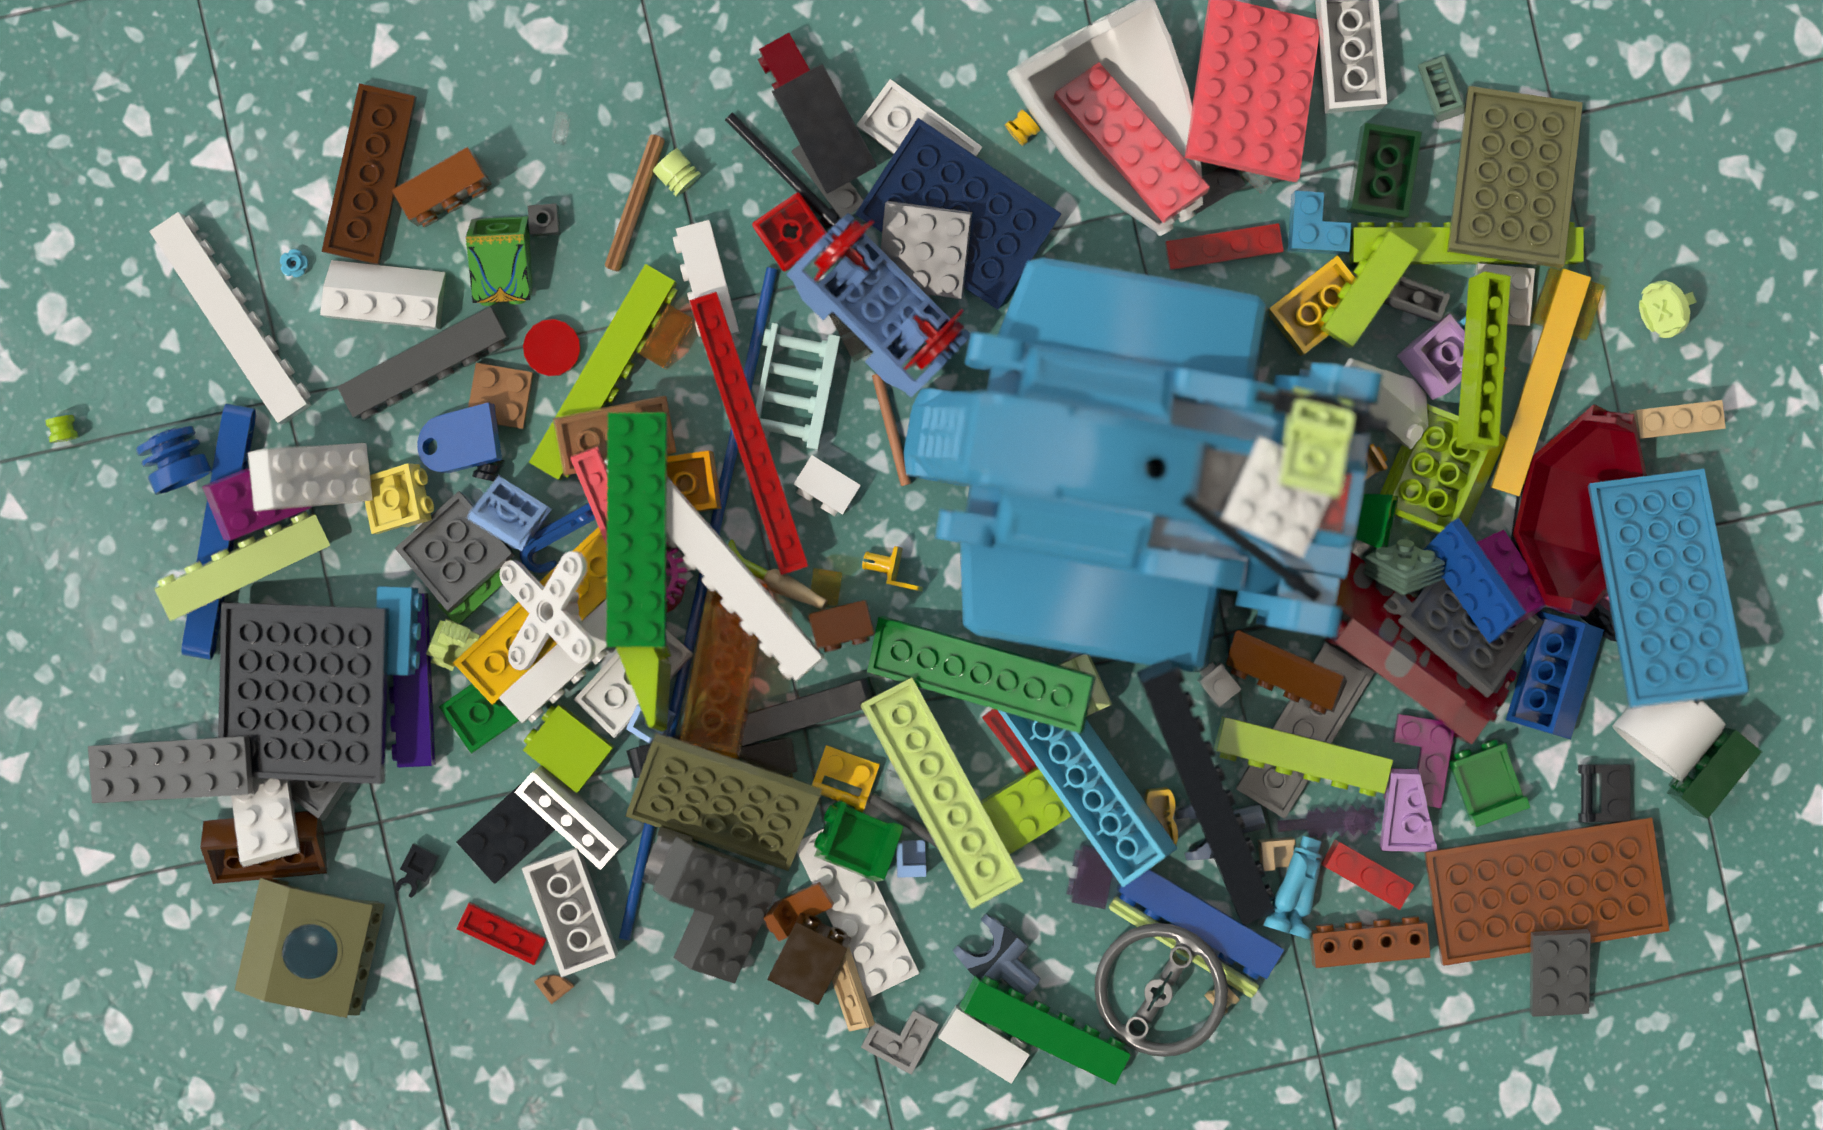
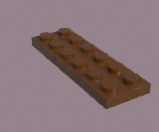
(369, 174)

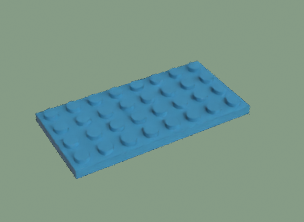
(1667, 589)

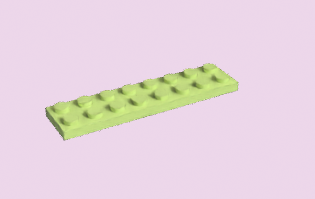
(941, 793)

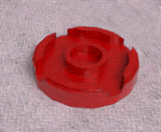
(551, 347)

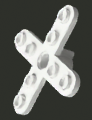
(551, 611)

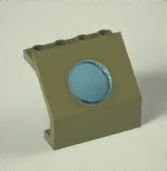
(309, 949)

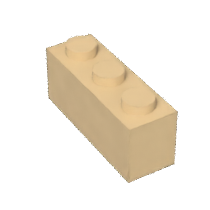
(1679, 419)

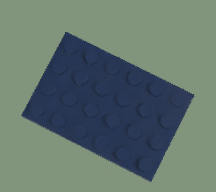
(1005, 220)

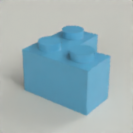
(1308, 230)

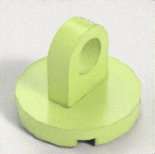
(1665, 308)

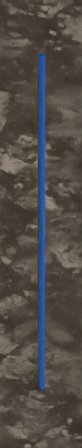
(700, 595)

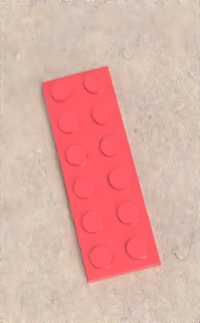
(1131, 142)

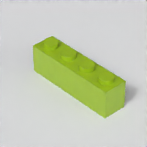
(1369, 289)

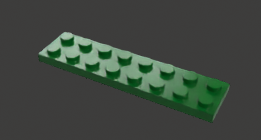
(636, 530)
(981, 674)

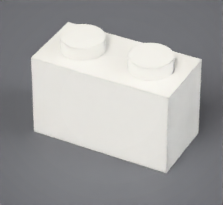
(826, 485)

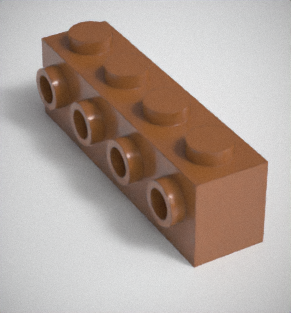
(1369, 943)

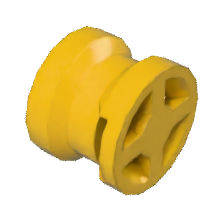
(1022, 127)

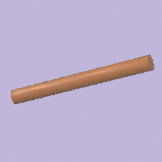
(891, 429)

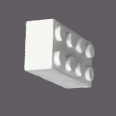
(1351, 55)
(310, 476)
(570, 911)

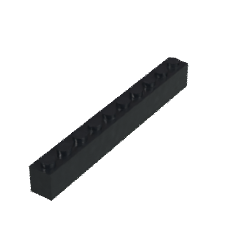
(1205, 790)

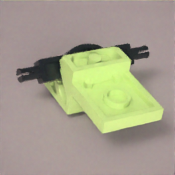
(1317, 436)

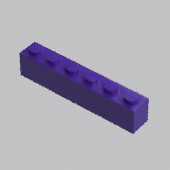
(414, 705)

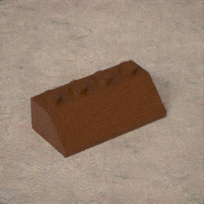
(1286, 672)
(223, 861)

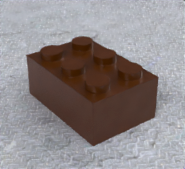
(841, 625)

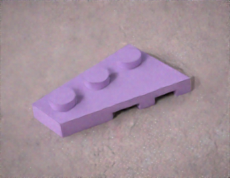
(1406, 814)

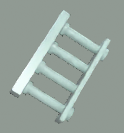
(820, 377)

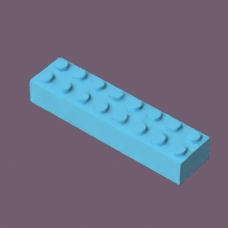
(1096, 795)

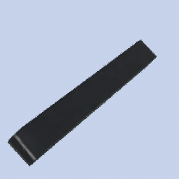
(788, 716)

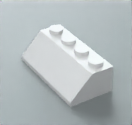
(383, 294)

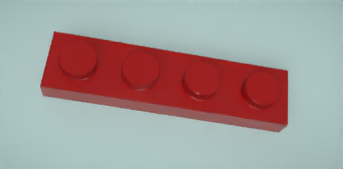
(1224, 246)

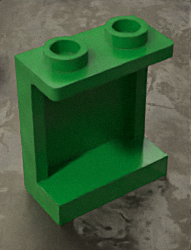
(1487, 783)
(857, 842)

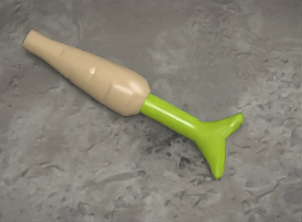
(782, 584)

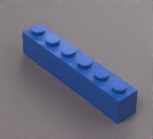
(1216, 928)

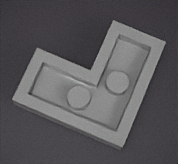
(904, 1048)

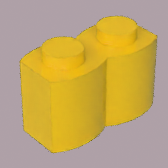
(1163, 807)

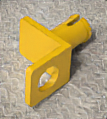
(888, 565)

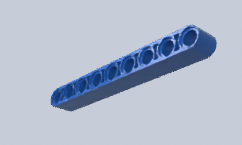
(230, 457)

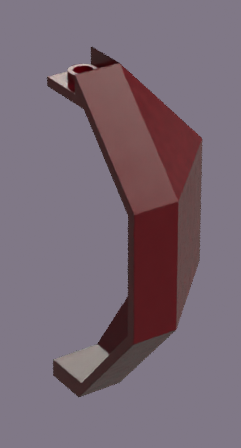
(1556, 512)

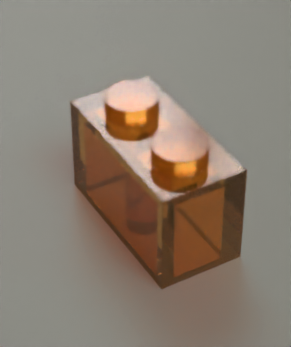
(667, 337)

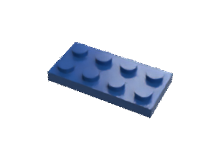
(1475, 581)

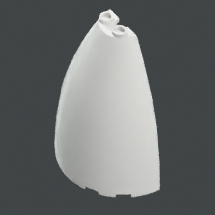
(1144, 63)

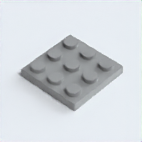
(928, 246)

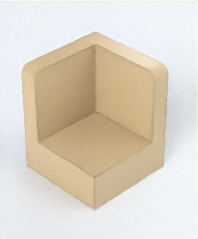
(1276, 852)

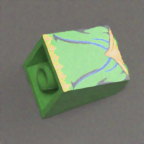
(499, 260)

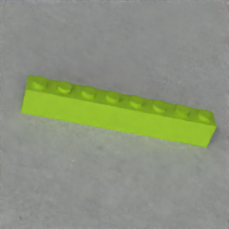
(1433, 244)
(610, 358)

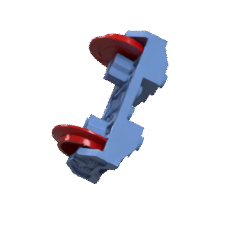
(878, 305)

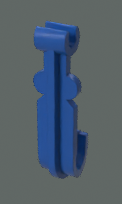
(553, 533)

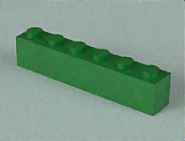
(1044, 1029)

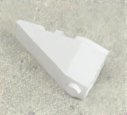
(1399, 402)

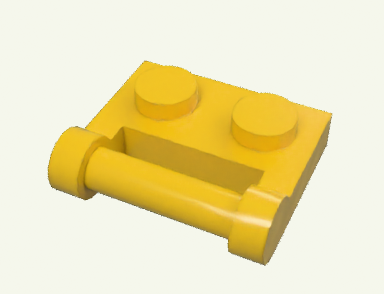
(848, 769)

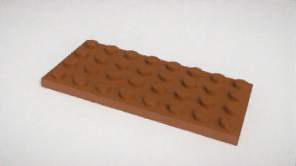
(1569, 879)

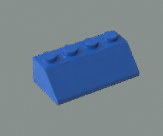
(1555, 675)

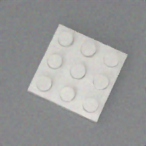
(1270, 509)

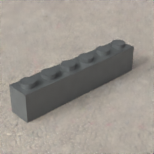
(423, 363)

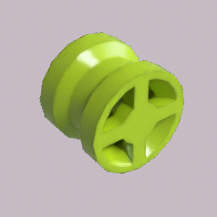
(61, 428)

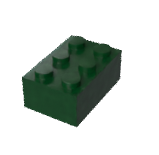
(1384, 171)
(1715, 773)

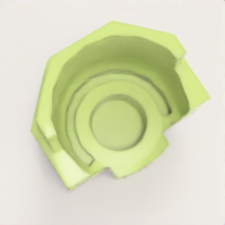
(450, 642)

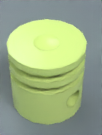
(676, 172)

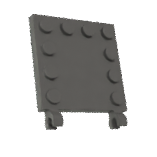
(1450, 632)

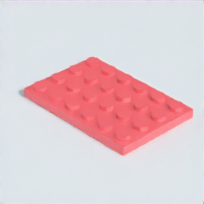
(1253, 89)

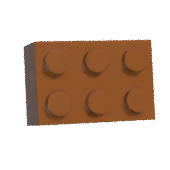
(442, 188)

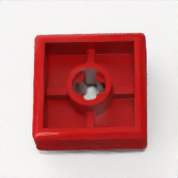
(772, 226)

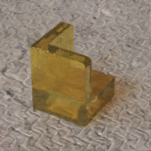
(827, 584)

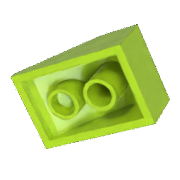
(650, 679)

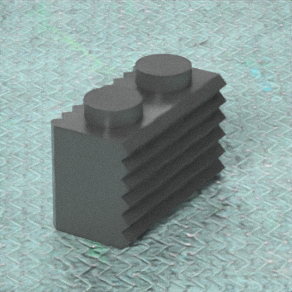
(1418, 299)

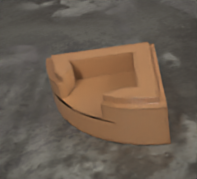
(553, 986)

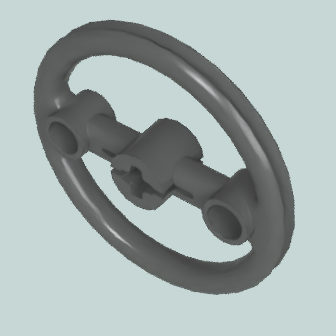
(1127, 1032)

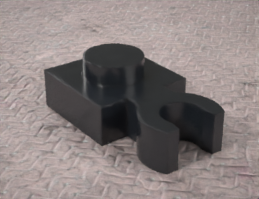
(417, 865)

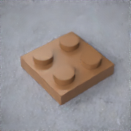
(505, 389)

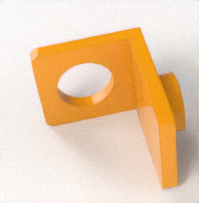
(1375, 460)

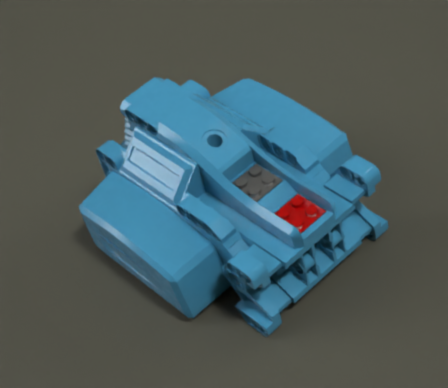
(1076, 459)

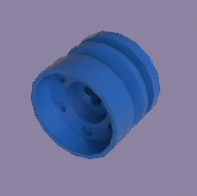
(173, 459)

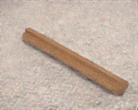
(634, 203)

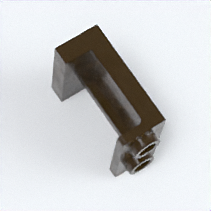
(810, 958)

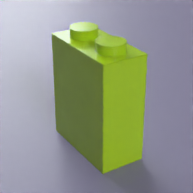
(567, 747)

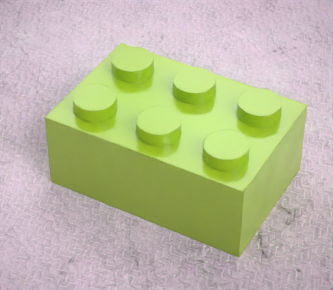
(1024, 810)

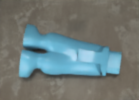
(1297, 890)

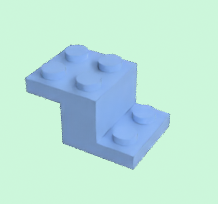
(509, 513)

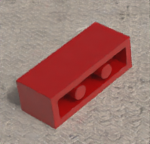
(1367, 874)

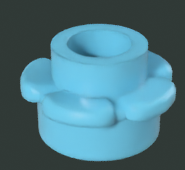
(301, 263)

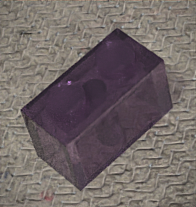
(1091, 878)

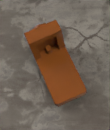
(784, 912)

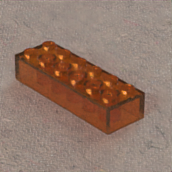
(720, 681)

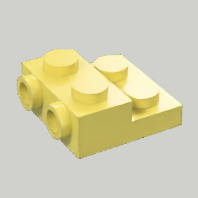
(398, 498)

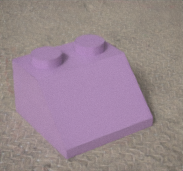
(1436, 357)

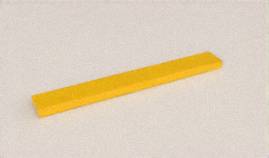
(1540, 382)

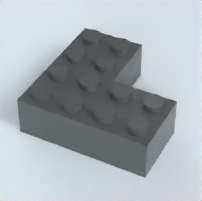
(727, 904)

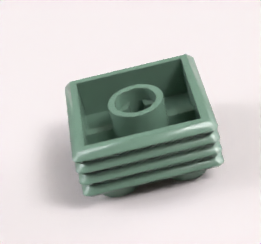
(1404, 567)

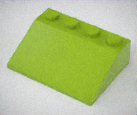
(1437, 478)

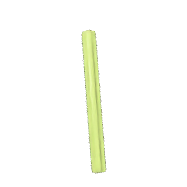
(1139, 918)

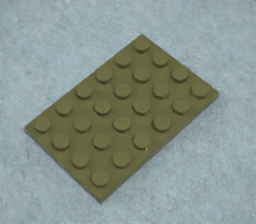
(1515, 177)
(723, 802)

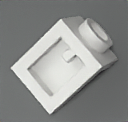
(1218, 683)

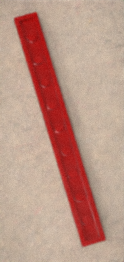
(748, 433)

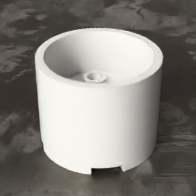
(1671, 734)

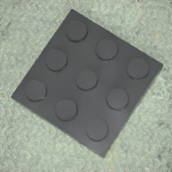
(453, 553)

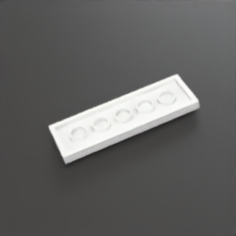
(865, 917)

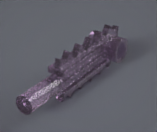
(1329, 822)

